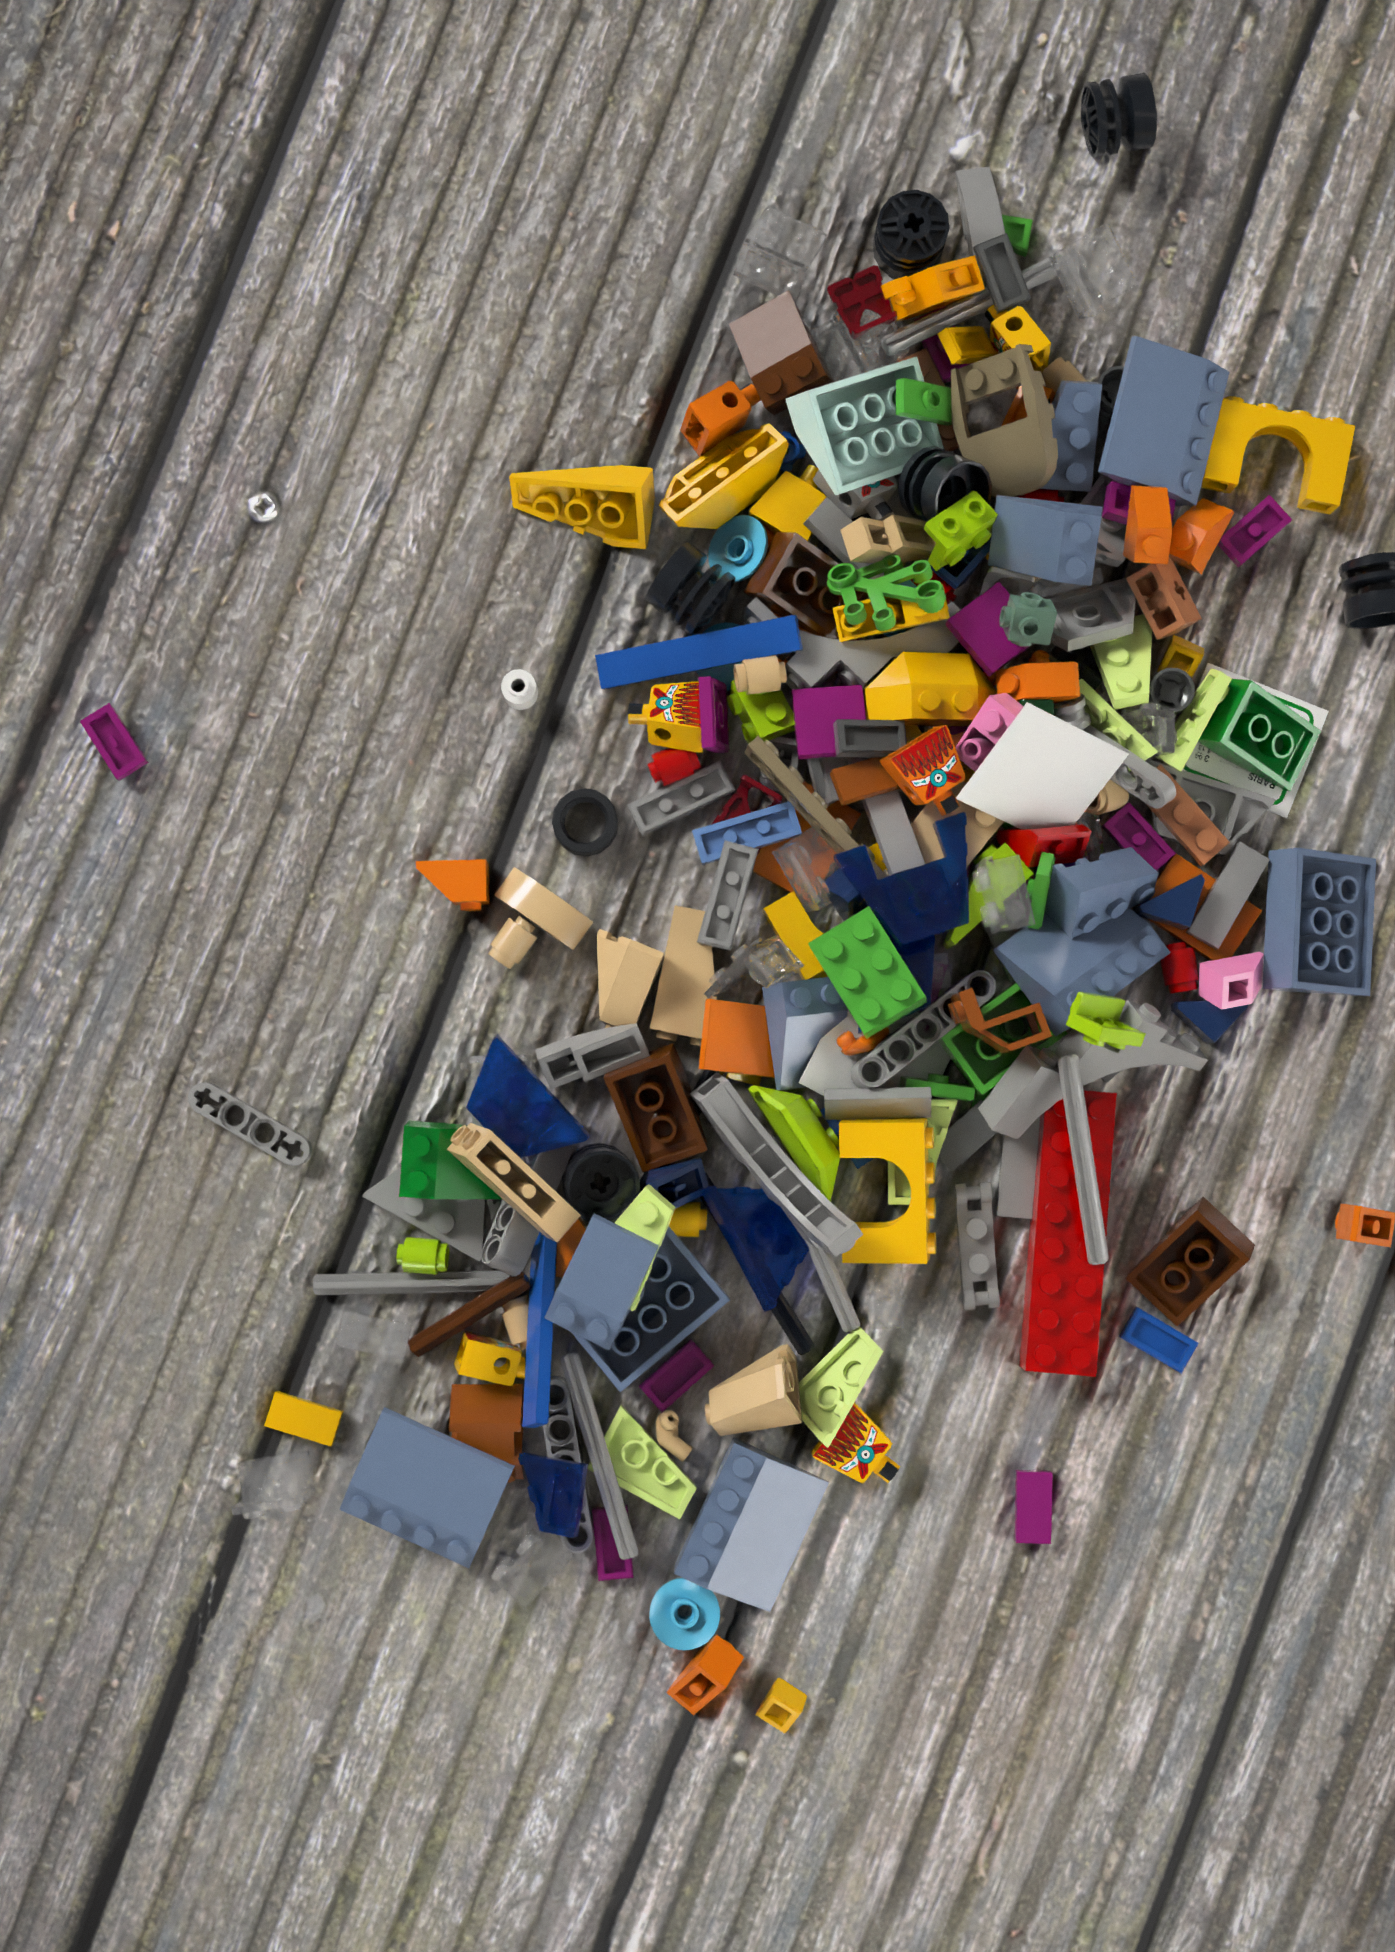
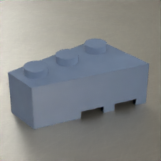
(1075, 427)
(1098, 890)

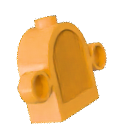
(933, 287)

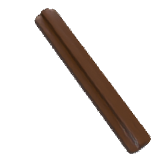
(468, 1314)

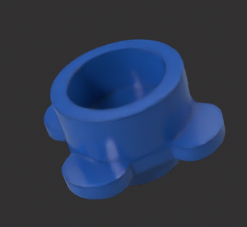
(796, 452)

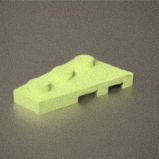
(1126, 665)
(1196, 717)
(1113, 724)
(836, 1382)

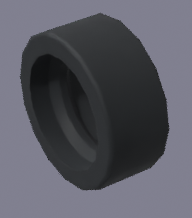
(589, 796)

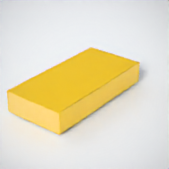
(966, 344)
(303, 1418)

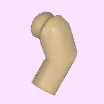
(668, 1435)

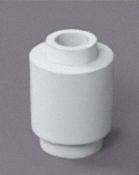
(523, 699)

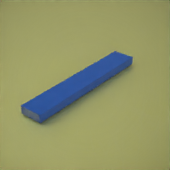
(699, 652)
(539, 1333)

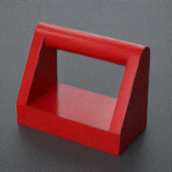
(1065, 842)

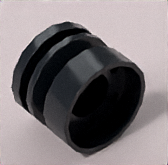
(1119, 115)
(899, 249)
(937, 480)
(1374, 582)
(686, 586)
(618, 1189)

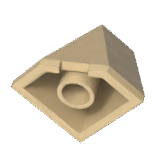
(624, 977)
(757, 1396)

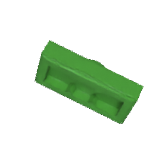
(923, 401)
(1039, 888)
(940, 1086)

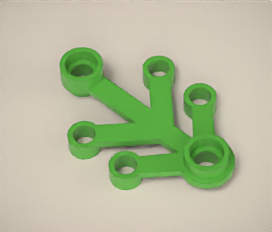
(845, 579)

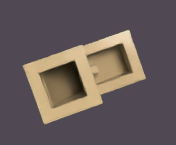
(543, 908)

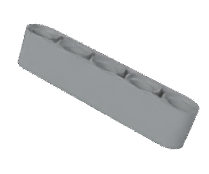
(910, 1040)
(511, 1235)
(570, 1446)

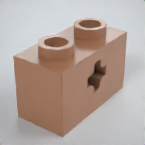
(1163, 599)

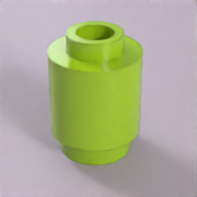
(423, 1255)

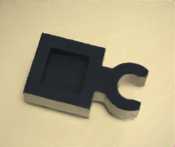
(1087, 665)

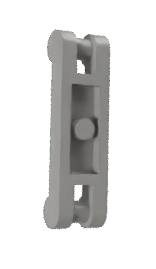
(976, 1245)

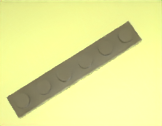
(810, 806)

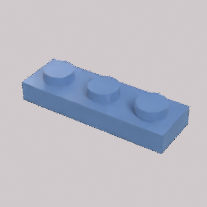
(752, 830)

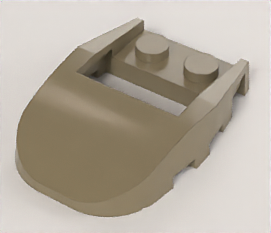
(1018, 454)

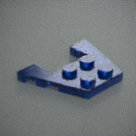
(922, 898)

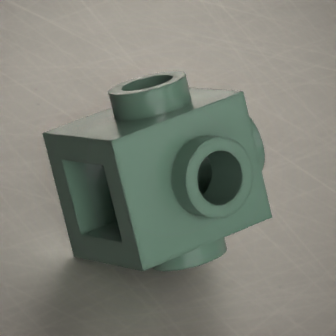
(1028, 619)

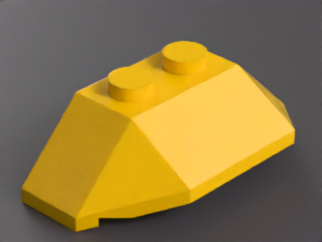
(725, 479)
(928, 690)

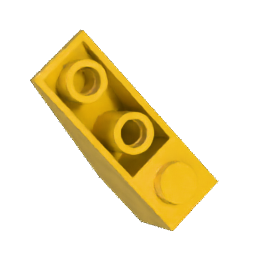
(907, 615)

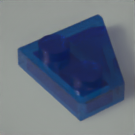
(556, 1492)

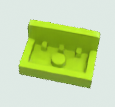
(959, 529)
(761, 713)
(1099, 1021)

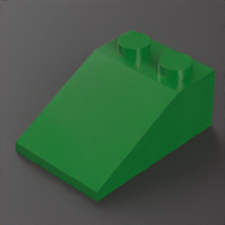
(1260, 734)
(431, 1170)

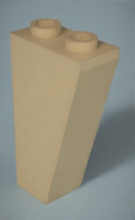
(683, 980)
(513, 1180)

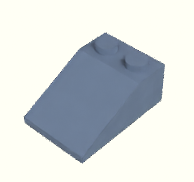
(1045, 539)
(796, 1021)
(601, 1281)

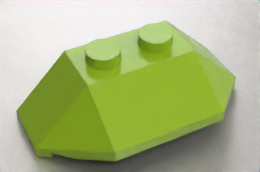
(801, 1134)

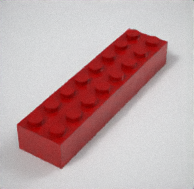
(1060, 1283)

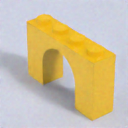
(1321, 442)
(796, 929)
(906, 1145)

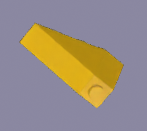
(596, 500)

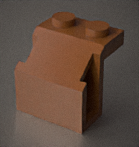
(968, 1013)
(490, 1420)

